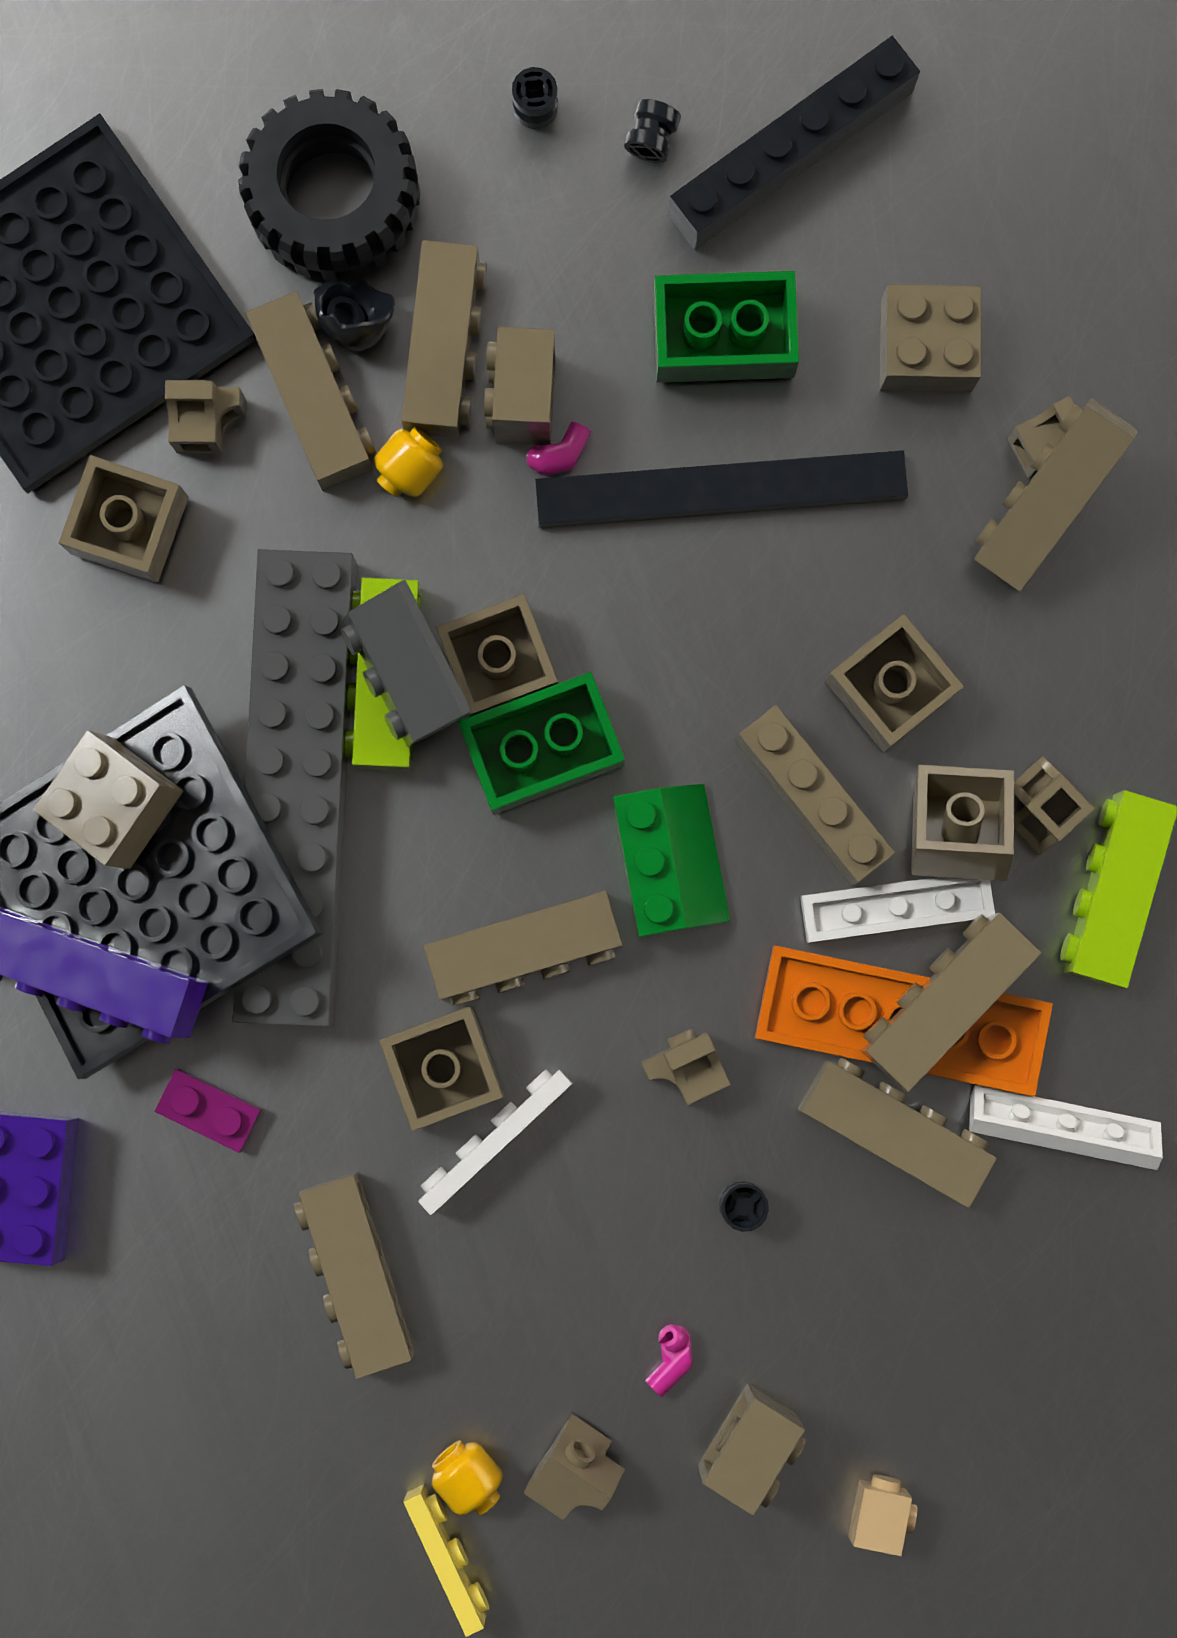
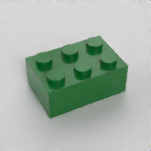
(725, 326)
(542, 743)

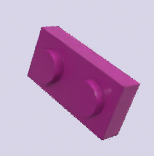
(208, 1110)

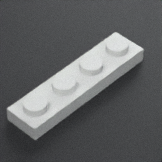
(894, 907)
(1066, 1127)
(478, 1153)

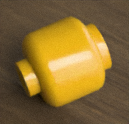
(408, 462)
(467, 1478)

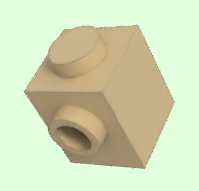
(882, 1515)

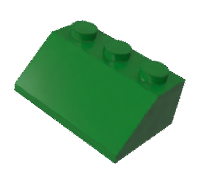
(670, 859)

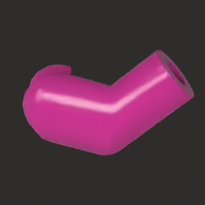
(559, 456)
(676, 1359)

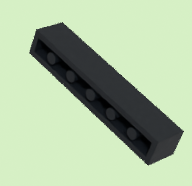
(793, 142)

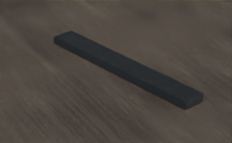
(721, 488)

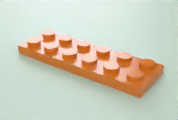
(834, 1001)

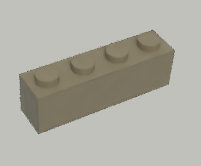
(442, 338)
(310, 391)
(1055, 494)
(814, 795)
(522, 946)
(950, 1001)
(897, 1132)
(355, 1276)

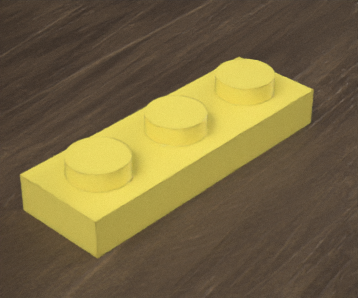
(447, 1559)

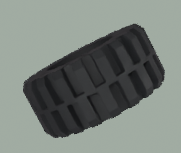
(319, 128)

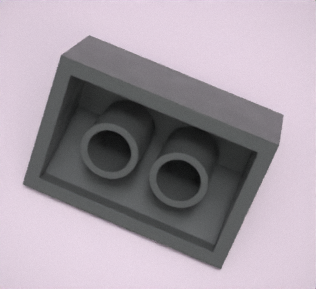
(404, 665)

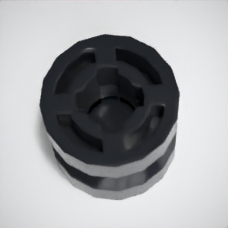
(535, 108)
(652, 130)
(749, 1211)

